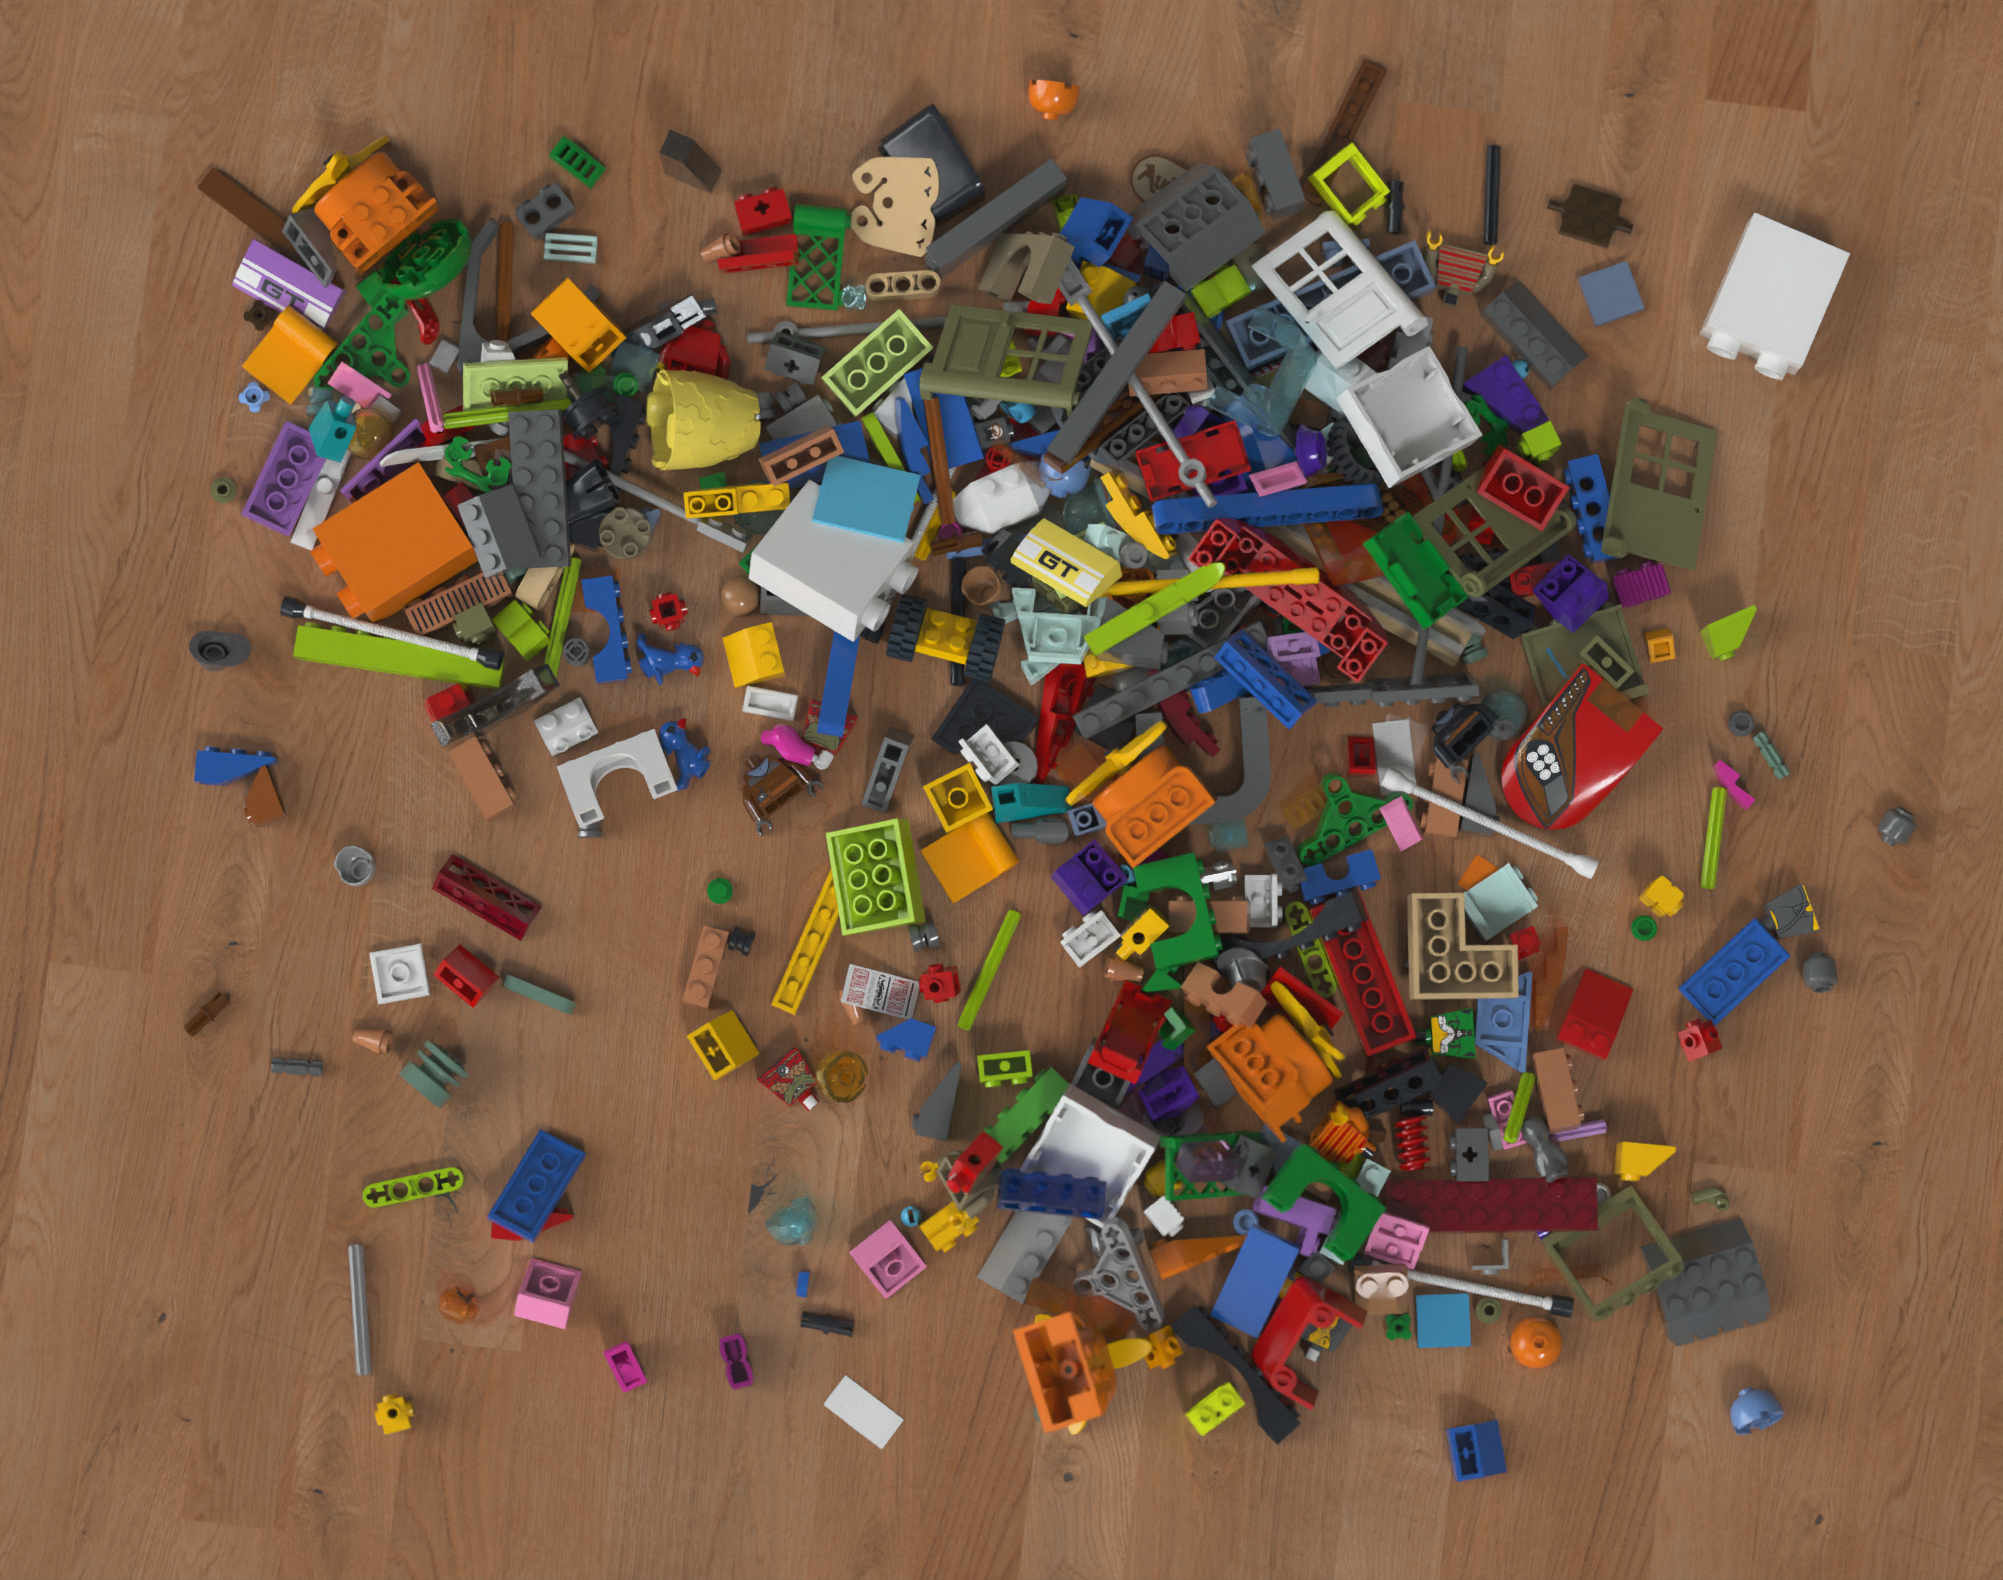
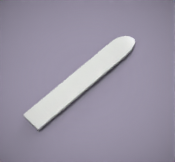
(426, 453)
(320, 500)

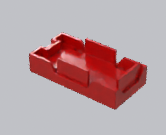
(1214, 452)
(1129, 1032)

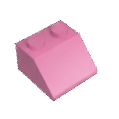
(887, 1259)
(547, 1293)

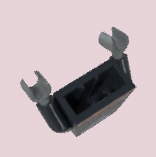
(1461, 731)

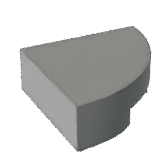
(1493, 1130)

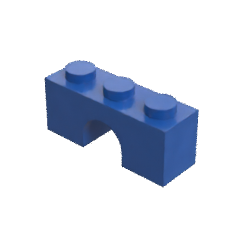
(1361, 873)

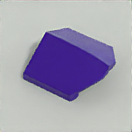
(1168, 1094)

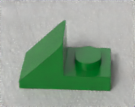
(1162, 982)

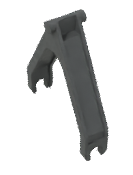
(470, 340)

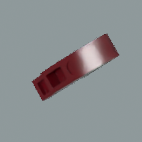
(1185, 726)

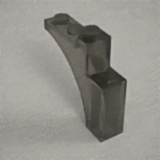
(497, 707)

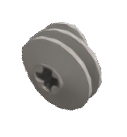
(1027, 766)

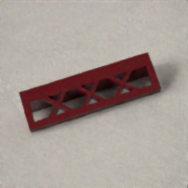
(483, 900)

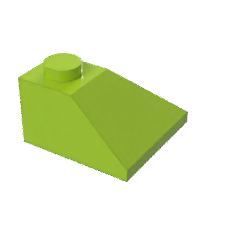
(1727, 633)

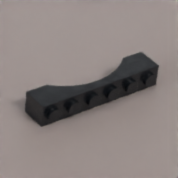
(585, 531)
(1337, 914)
(1272, 1414)

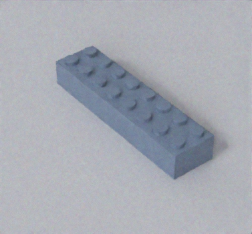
(1256, 350)

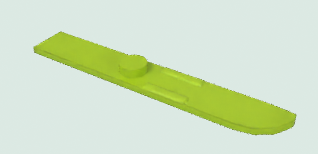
(1154, 608)

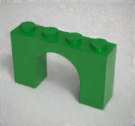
(1199, 941)
(1358, 1209)

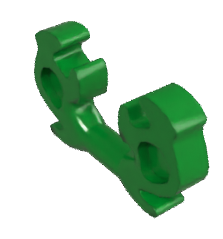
(1497, 435)
(497, 475)

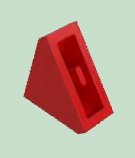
(1361, 757)

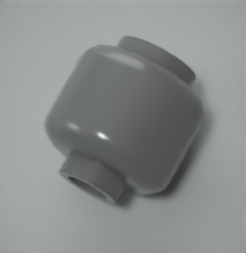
(1897, 826)
(1820, 973)

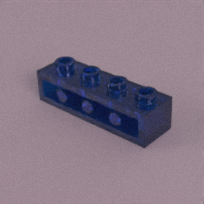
(1051, 1194)

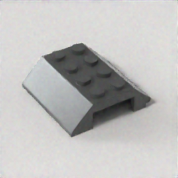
(1717, 1285)

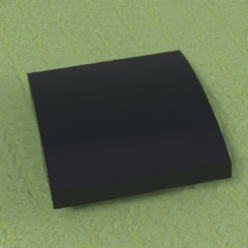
(1116, 734)

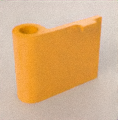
(290, 354)
(970, 857)

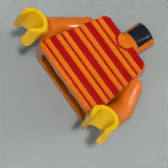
(1342, 1134)

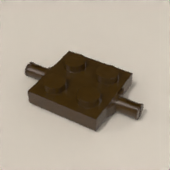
(1590, 216)

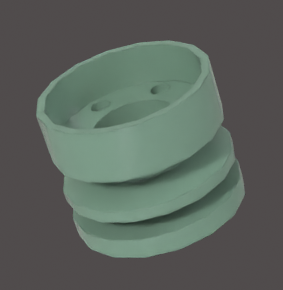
(434, 1073)

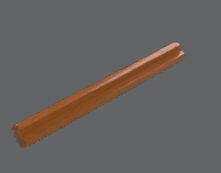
(505, 272)
(939, 460)

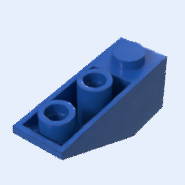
(225, 768)

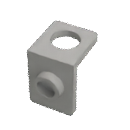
(1493, 1269)

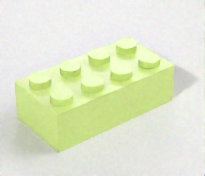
(876, 362)

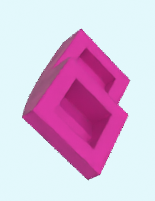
(1727, 778)

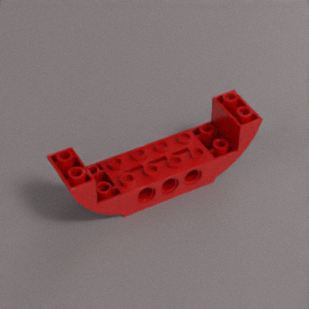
(1320, 609)

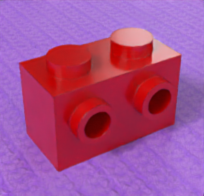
(466, 976)

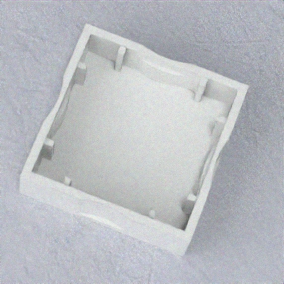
(1409, 417)
(1093, 1141)

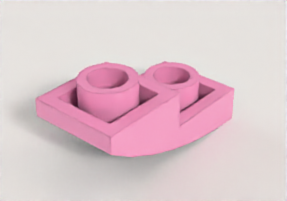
(1500, 1107)

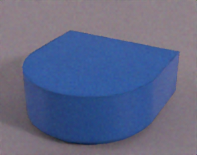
(802, 1284)

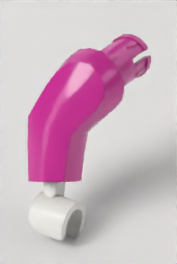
(792, 748)

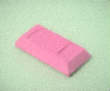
(1278, 479)
(1401, 823)

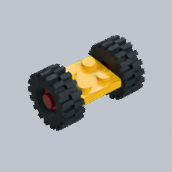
(945, 637)

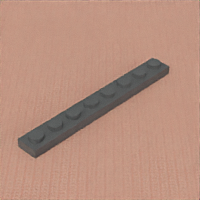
(1159, 685)

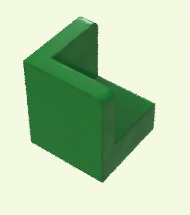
(1131, 903)
(1176, 1029)

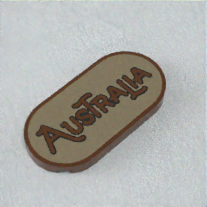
(1154, 174)

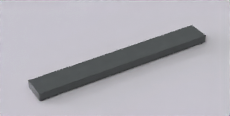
(1117, 372)

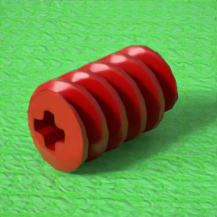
(1412, 1143)

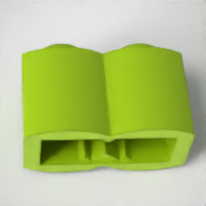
(1220, 291)
(521, 630)

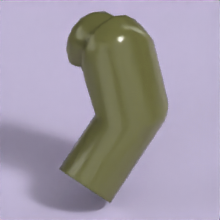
(1713, 1196)

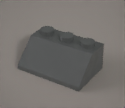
(499, 531)

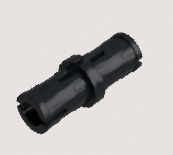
(1395, 207)
(827, 1323)

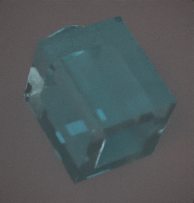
(1229, 836)

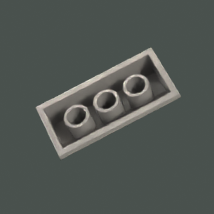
(1023, 1252)

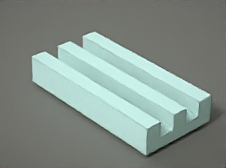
(570, 238)

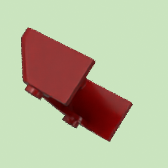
(1302, 1304)

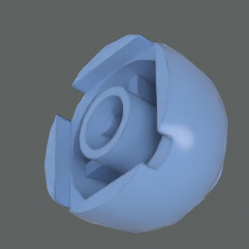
(1072, 482)
(1755, 1410)

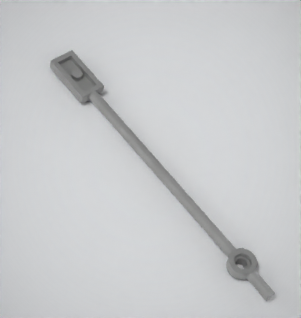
(1075, 290)
(862, 328)
(711, 526)

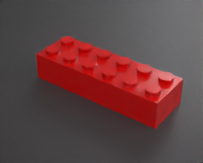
(1367, 988)

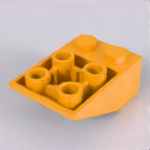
(578, 325)

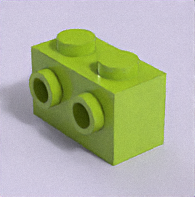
(1538, 444)
(1004, 1067)

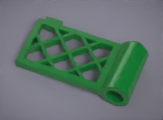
(825, 223)

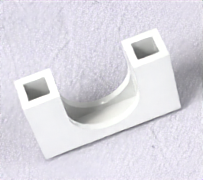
(584, 773)

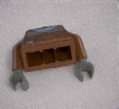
(772, 785)

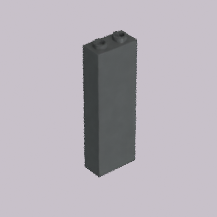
(995, 218)

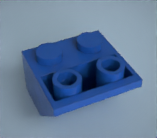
(1095, 229)
(909, 1037)
(1476, 1450)

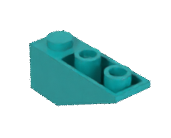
(1028, 801)

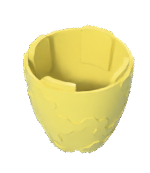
(699, 420)

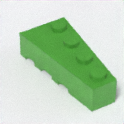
(1028, 1113)

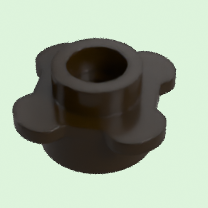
(259, 323)

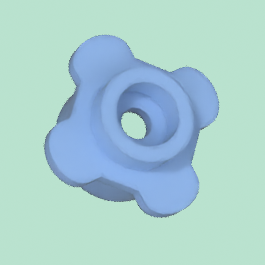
(254, 389)

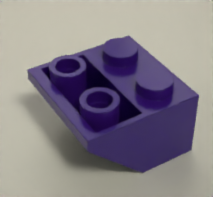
(1571, 593)
(1089, 878)

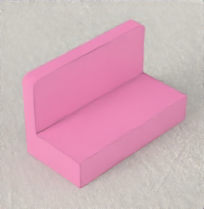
(356, 386)

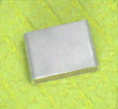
(445, 356)

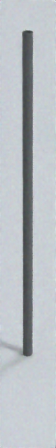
(1438, 524)

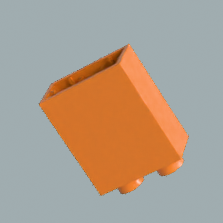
(392, 546)

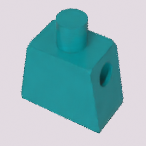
(333, 429)

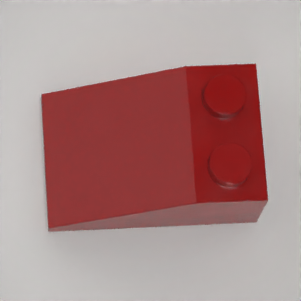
(1594, 1015)

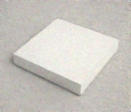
(400, 974)

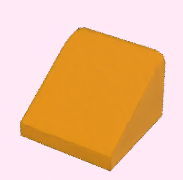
(1659, 645)

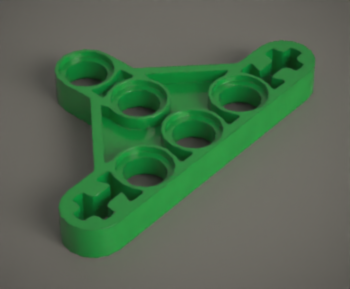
(377, 340)
(1338, 823)

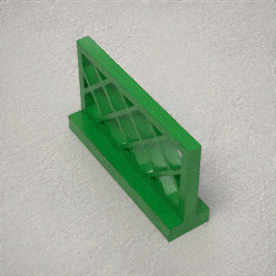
(1172, 1173)

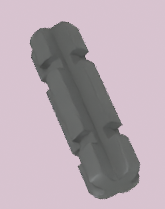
(297, 1066)

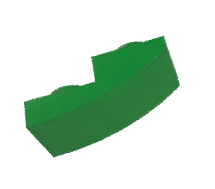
(373, 292)

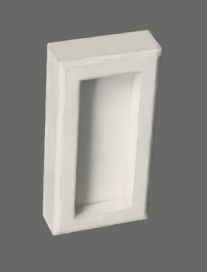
(770, 703)

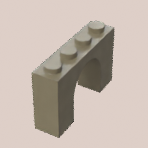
(1046, 259)

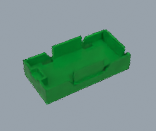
(1415, 570)

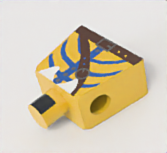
(1148, 922)

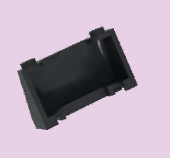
(930, 137)

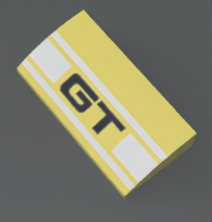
(1066, 563)

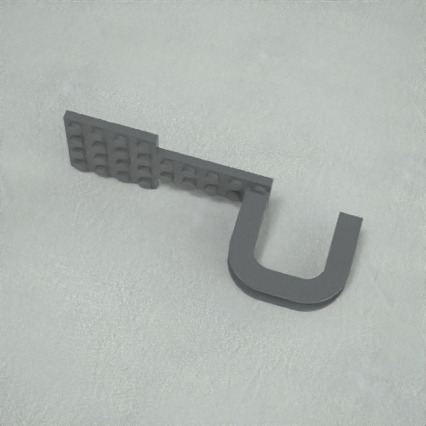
(1254, 730)

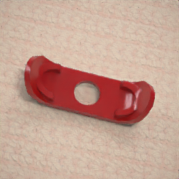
(427, 319)

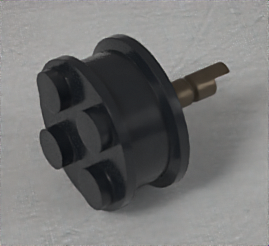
(589, 410)

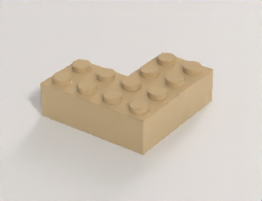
(1443, 964)

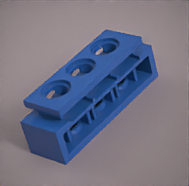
(1590, 471)

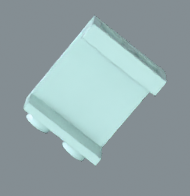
(1498, 902)

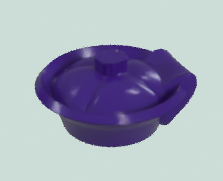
(1310, 450)

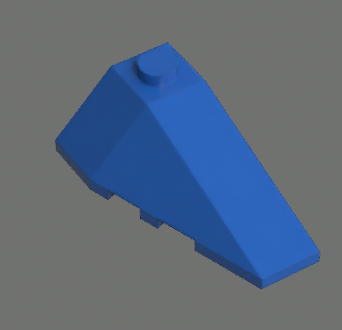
(1263, 451)

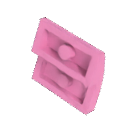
(1396, 1240)

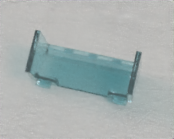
(1270, 408)

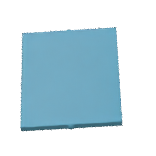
(866, 498)

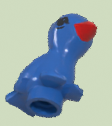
(662, 661)
(689, 758)

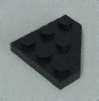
(980, 706)

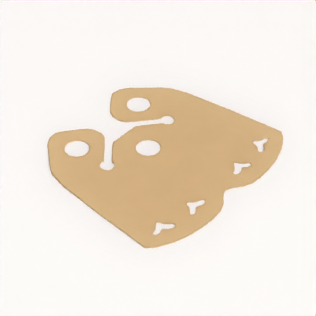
(910, 206)

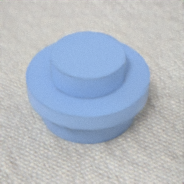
(1244, 1220)

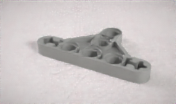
(1125, 1288)

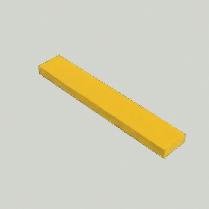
(808, 950)

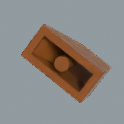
(263, 800)

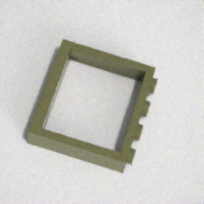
(1606, 1212)

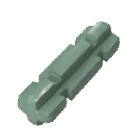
(1771, 755)

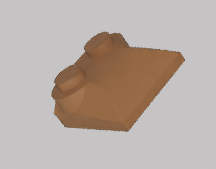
(1381, 1289)

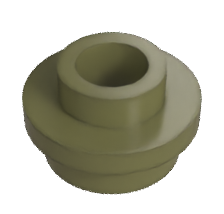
(228, 496)
(1481, 1314)

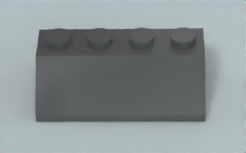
(1533, 335)

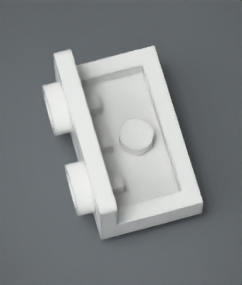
(566, 726)
(989, 755)
(1262, 894)
(1090, 938)

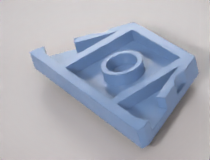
(1504, 1025)

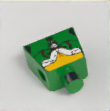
(1450, 1034)

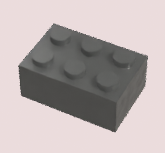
(1275, 175)

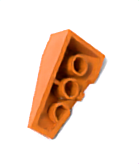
(1181, 1255)

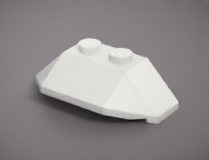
(1329, 383)
(1000, 499)

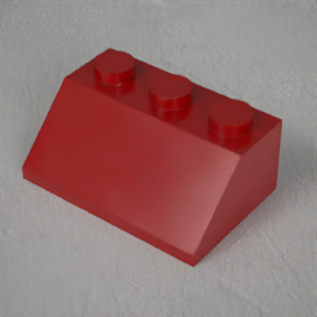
(1521, 487)
(1315, 1005)

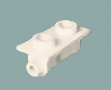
(1220, 875)

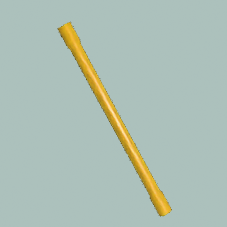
(1296, 577)

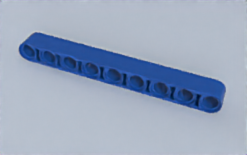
(1274, 509)

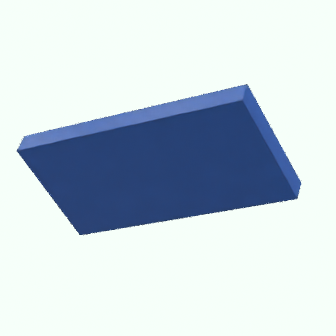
(958, 424)
(850, 438)
(1734, 971)
(536, 1186)
(1255, 1280)

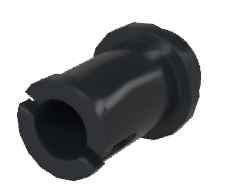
(1417, 1107)

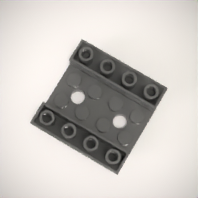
(1207, 232)
(1135, 433)

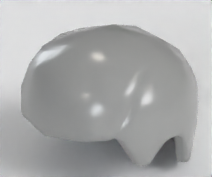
(355, 865)

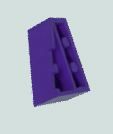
(1507, 396)

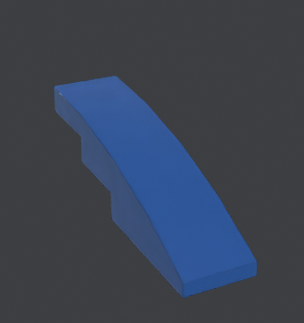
(911, 442)

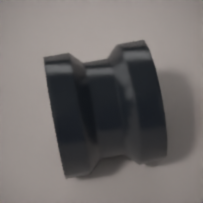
(741, 941)

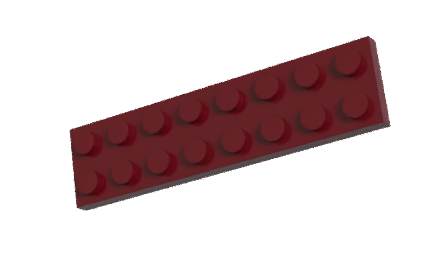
(1496, 1204)

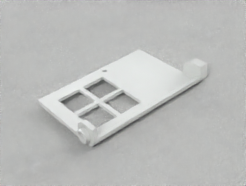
(1355, 313)

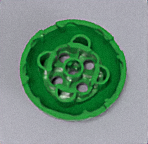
(431, 265)

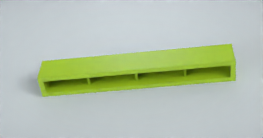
(390, 656)

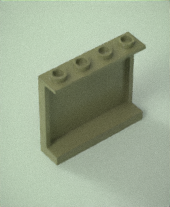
(1565, 646)

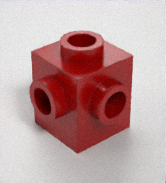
(664, 602)
(940, 983)
(1699, 1039)

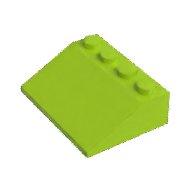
(875, 877)

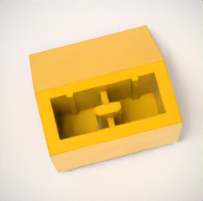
(723, 1045)

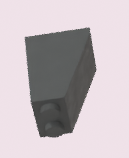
(1141, 649)

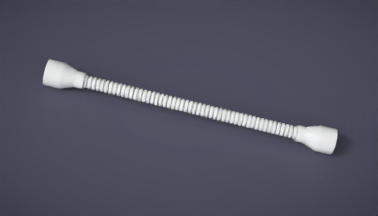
(1582, 864)

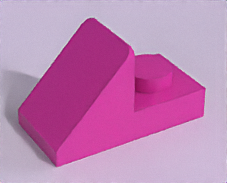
(625, 1366)

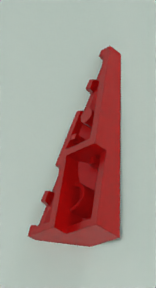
(1063, 696)

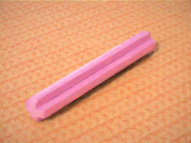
(430, 397)

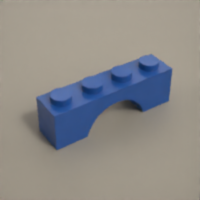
(601, 597)

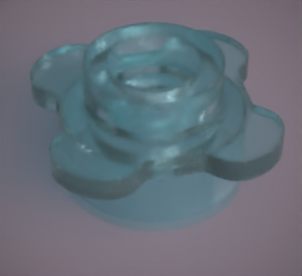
(854, 297)

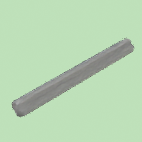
(359, 1309)

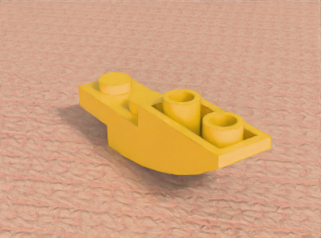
(736, 500)
(1137, 524)

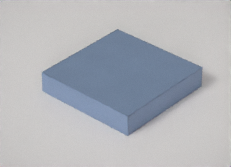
(1610, 294)

